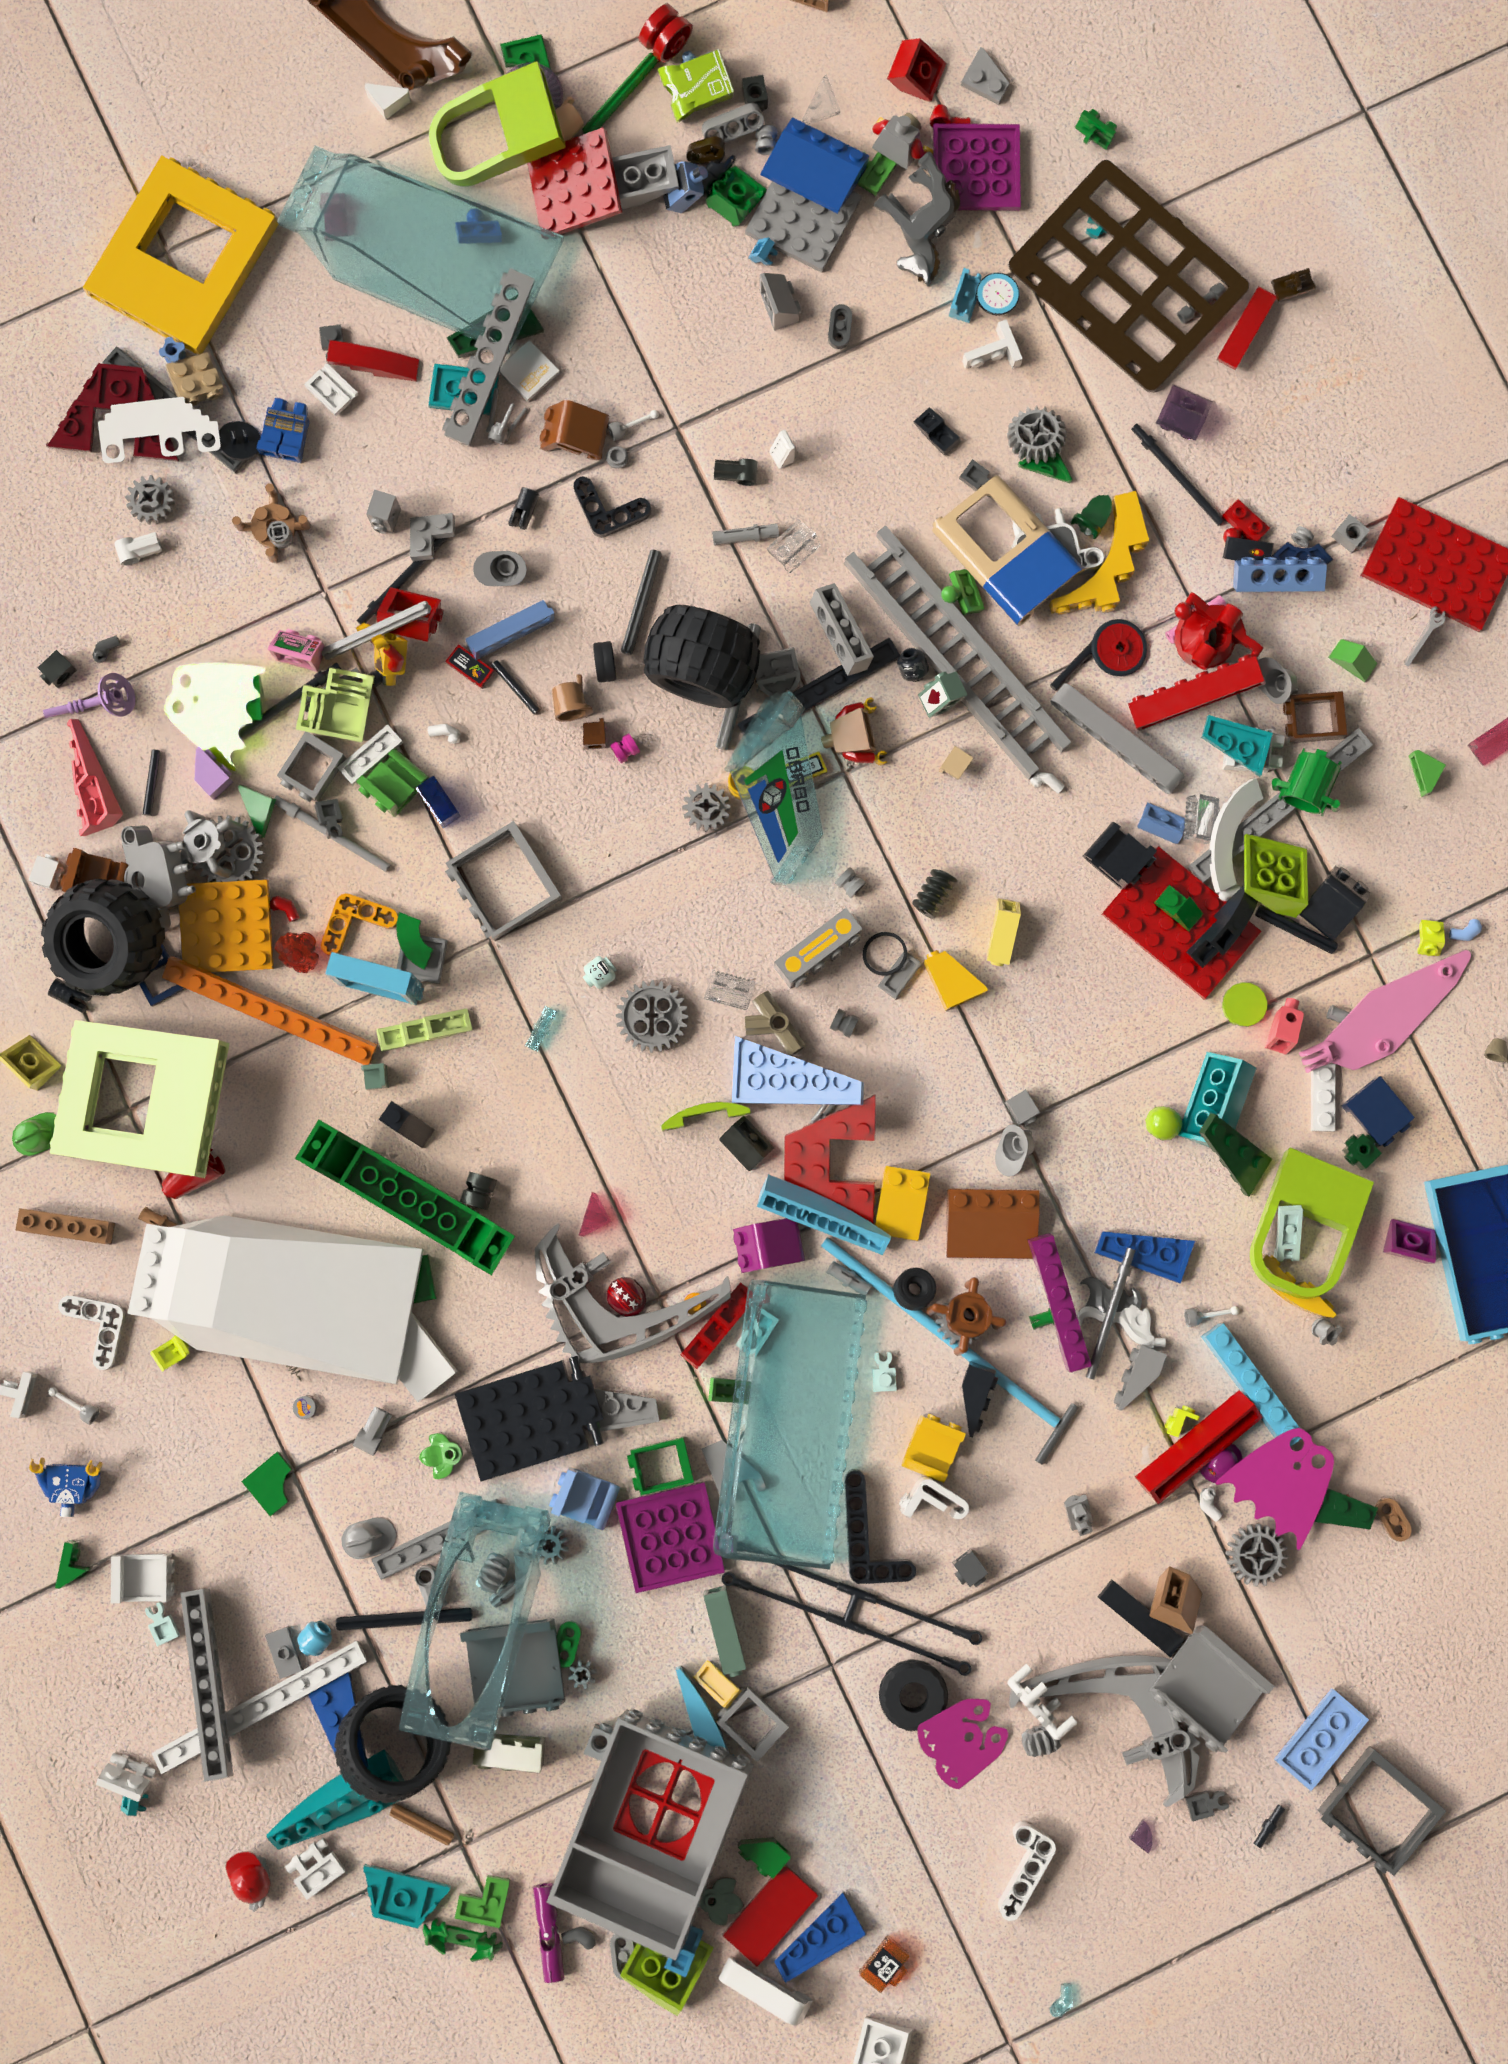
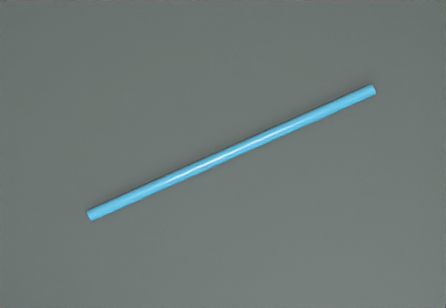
(930, 1324)

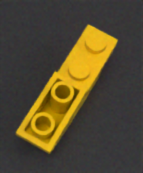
(1314, 1306)

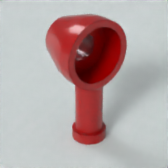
(941, 115)

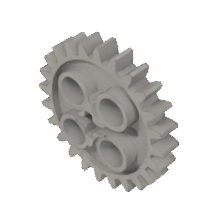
(240, 866)
(631, 1016)

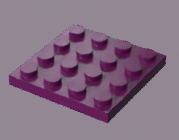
(981, 163)
(669, 1537)

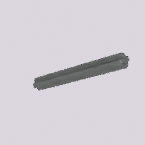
(641, 602)

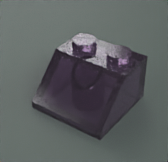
(1184, 412)

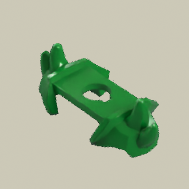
(484, 1946)

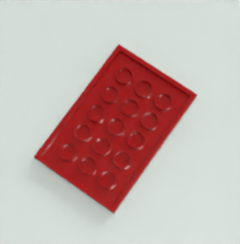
(1438, 564)
(1164, 938)

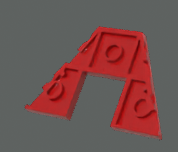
(809, 1157)

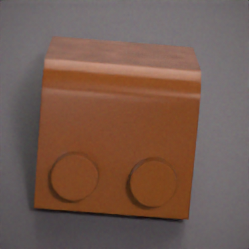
(574, 429)
(88, 867)

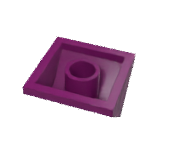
(1411, 1242)

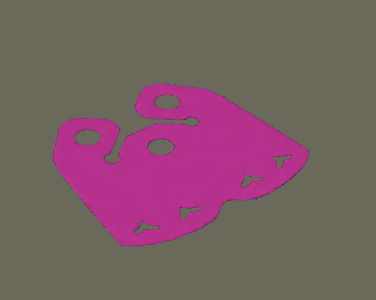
(951, 1749)

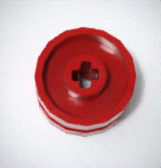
(665, 33)

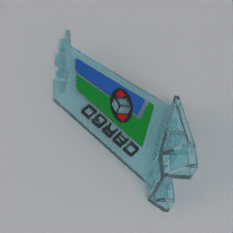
(778, 785)

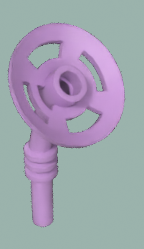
(106, 700)

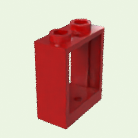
(401, 600)

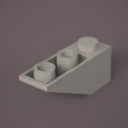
(1144, 1369)

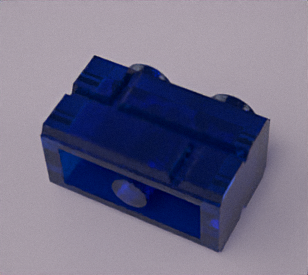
(438, 802)

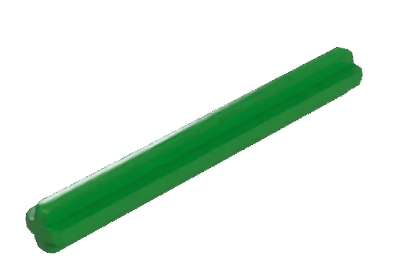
(621, 94)

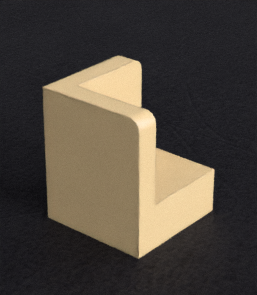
(956, 763)

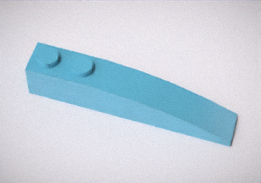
(820, 1214)
(699, 1713)

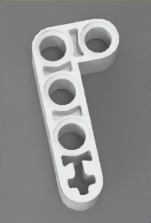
(1022, 1874)
(765, 1992)

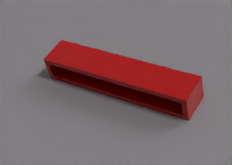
(1196, 693)
(1198, 1447)

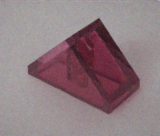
(595, 1216)

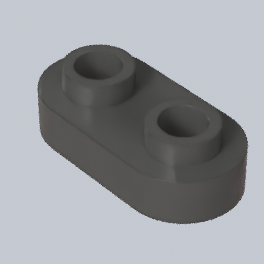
(840, 327)

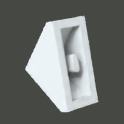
(387, 98)

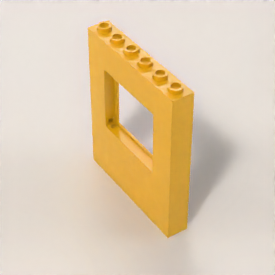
(158, 293)

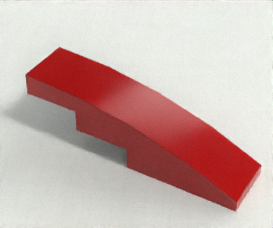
(1246, 328)
(373, 360)
(716, 1327)

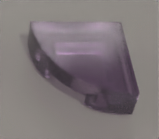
(1142, 1836)

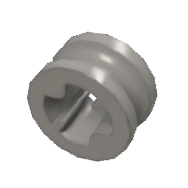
(1302, 536)

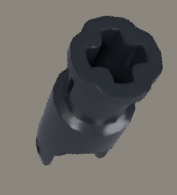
(716, 172)

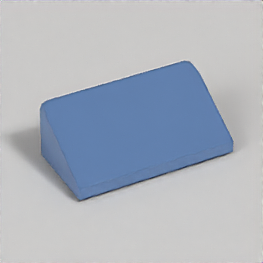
(1162, 823)

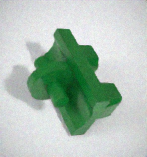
(1095, 129)

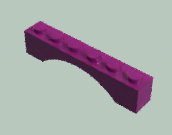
(1060, 1302)

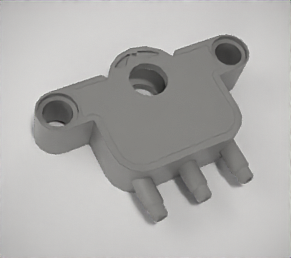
(158, 869)

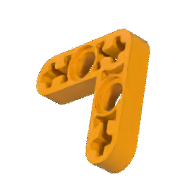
(348, 915)

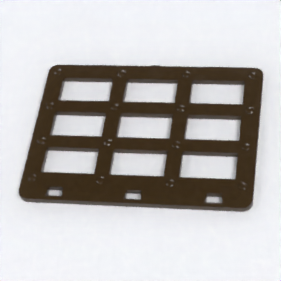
(1102, 333)

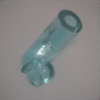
(1064, 2002)

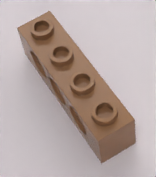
(65, 1226)

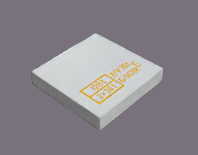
(528, 371)

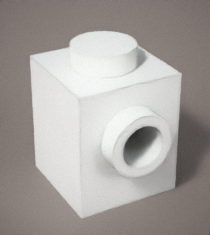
(47, 872)

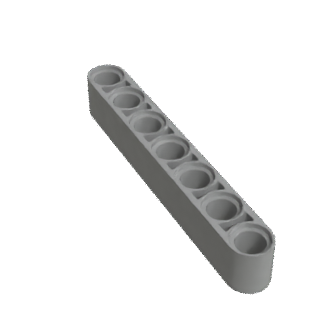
(1117, 738)

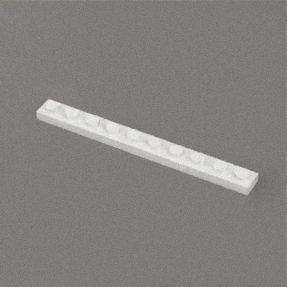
(266, 1703)

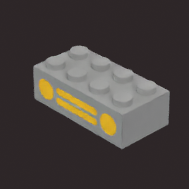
(817, 948)

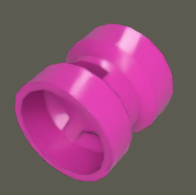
(625, 748)

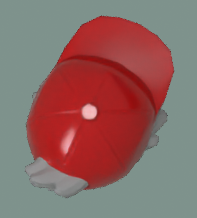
(249, 1878)

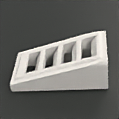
(783, 450)

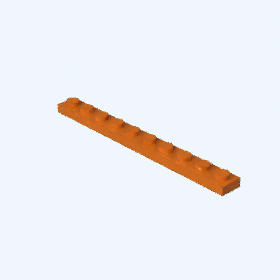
(269, 1011)

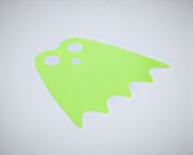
(221, 706)

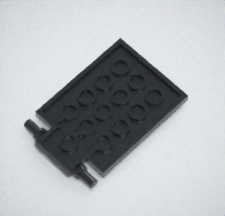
(529, 1418)

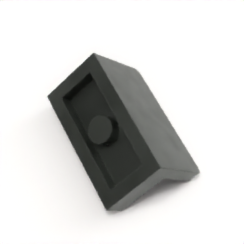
(746, 1143)

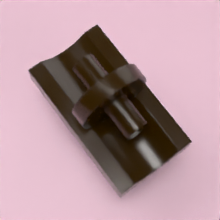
(1293, 284)

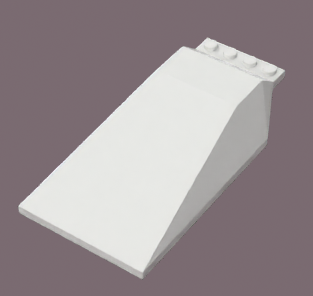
(280, 1294)

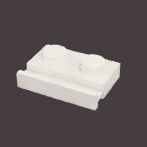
(331, 389)

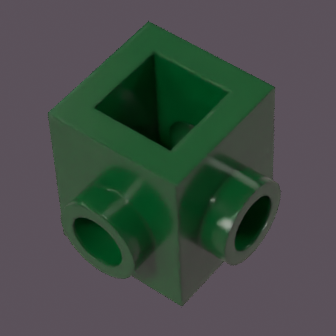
(1368, 1153)

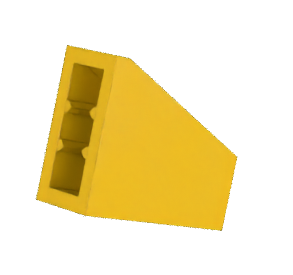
(951, 980)

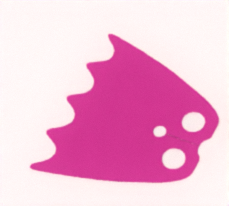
(1279, 1489)

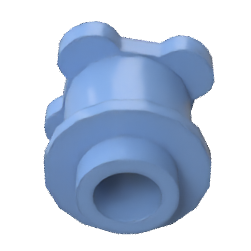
(171, 347)

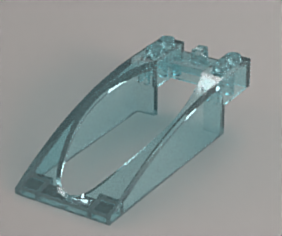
(469, 1514)

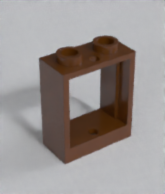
(1337, 716)

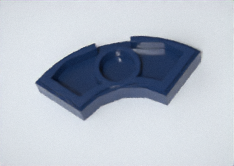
(1289, 550)

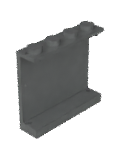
(537, 1669)

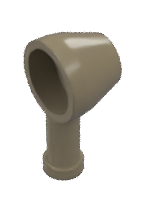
(1497, 1050)

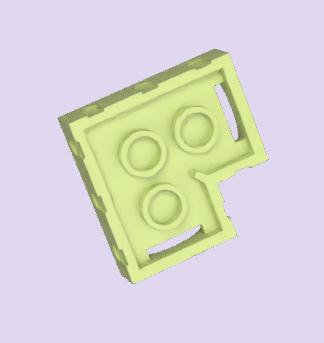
(339, 708)

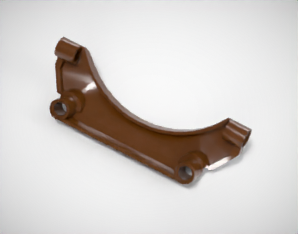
(398, 52)

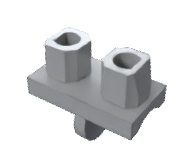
(1079, 1514)

